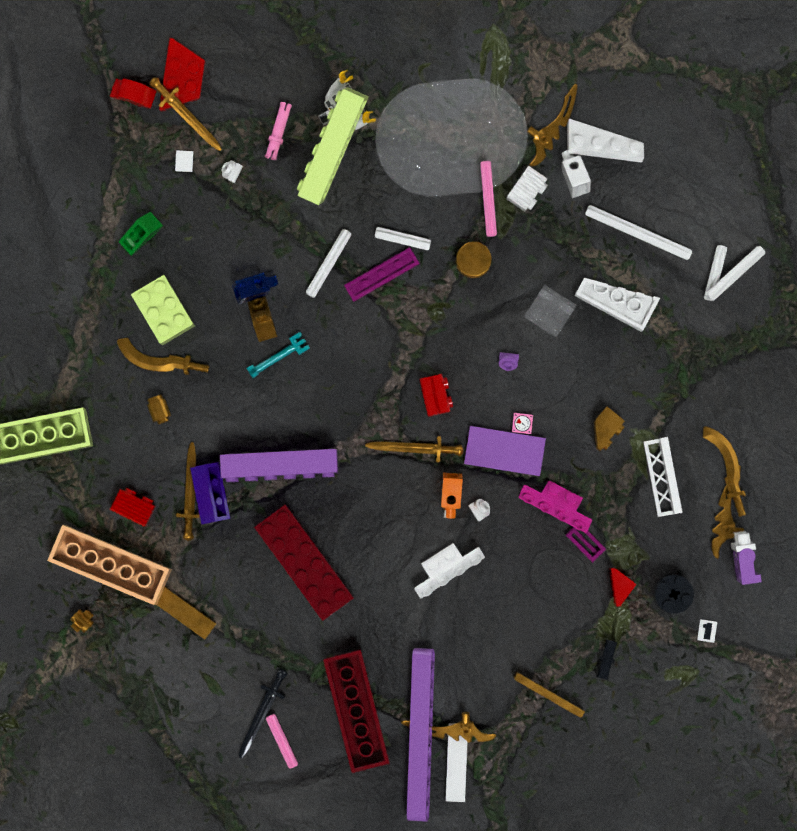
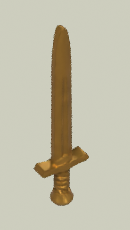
(174, 102)
(417, 448)
(189, 507)

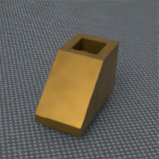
(262, 319)
(605, 427)

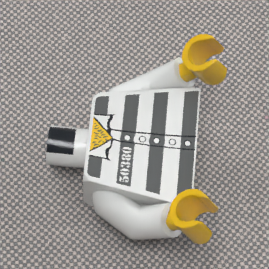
(330, 102)

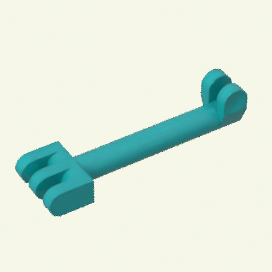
(295, 346)

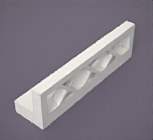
(669, 474)

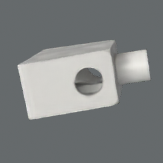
(575, 174)

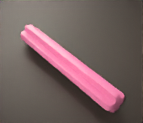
(488, 198)

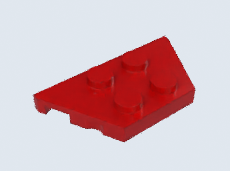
(184, 71)

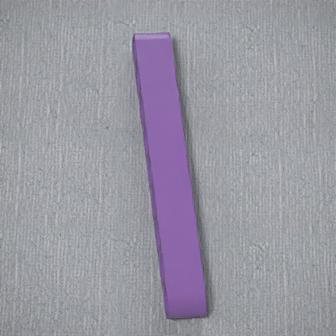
(420, 734)

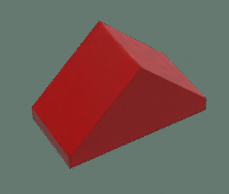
(621, 586)

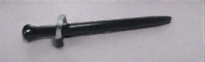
(266, 704)

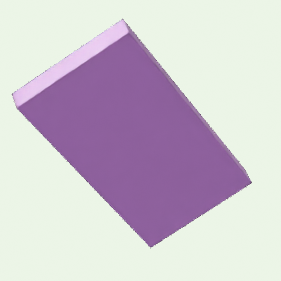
(504, 451)

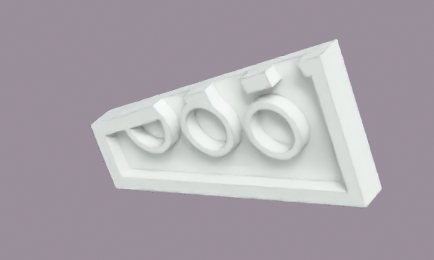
(596, 142)
(624, 305)

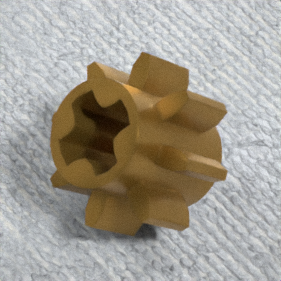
(82, 621)

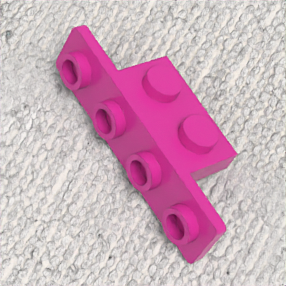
(558, 503)

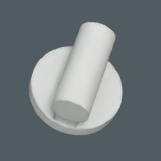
(231, 171)
(480, 509)

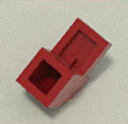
(133, 92)

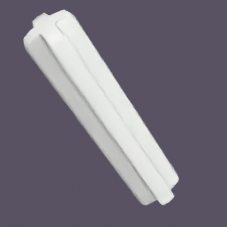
(402, 238)
(716, 268)

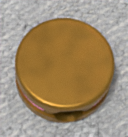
(473, 259)

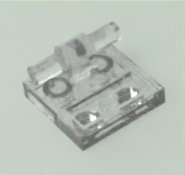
(550, 311)

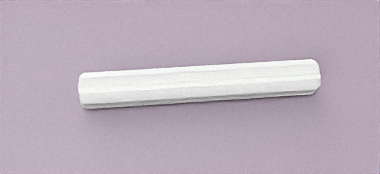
(328, 263)
(735, 273)

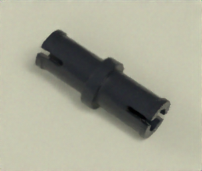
(606, 659)

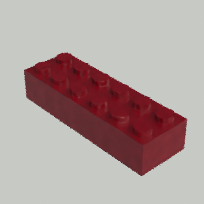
(304, 562)
(356, 711)

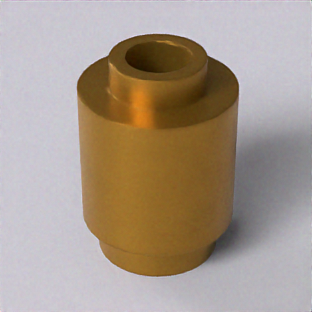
(158, 409)

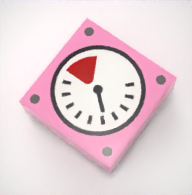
(522, 423)

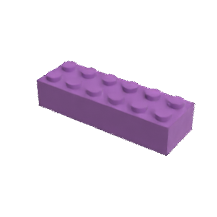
(279, 464)

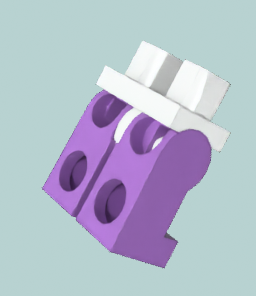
(744, 559)

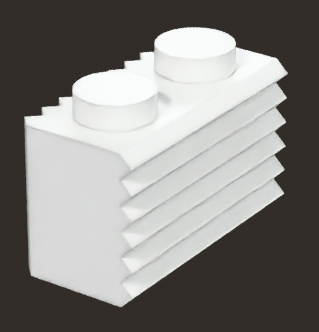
(527, 189)

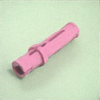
(278, 131)

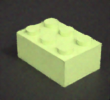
(163, 310)

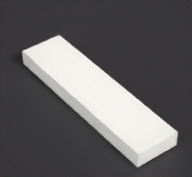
(456, 769)

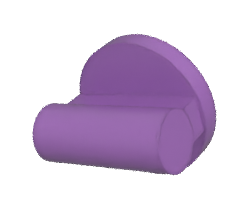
(508, 361)

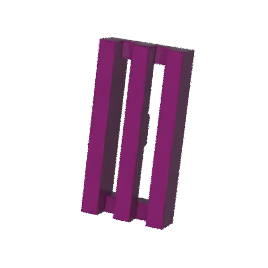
(597, 553)

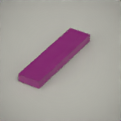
(381, 274)

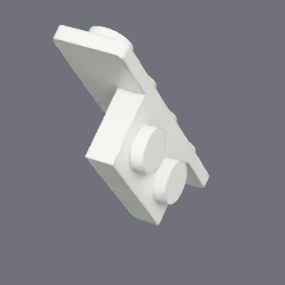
(446, 566)

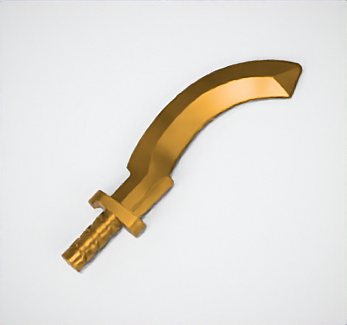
(158, 364)
(732, 467)

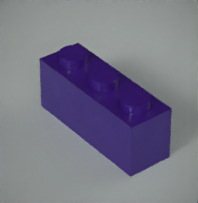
(210, 493)

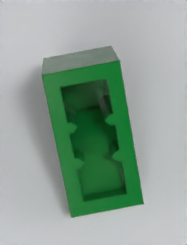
(140, 232)

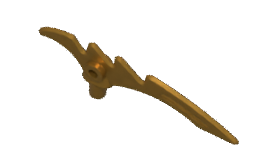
(544, 137)
(726, 527)
(463, 728)

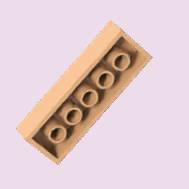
(109, 564)

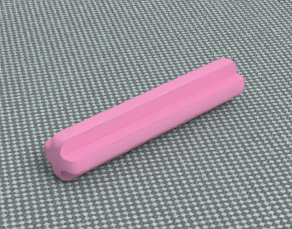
(282, 741)

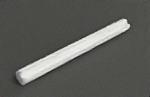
(638, 232)

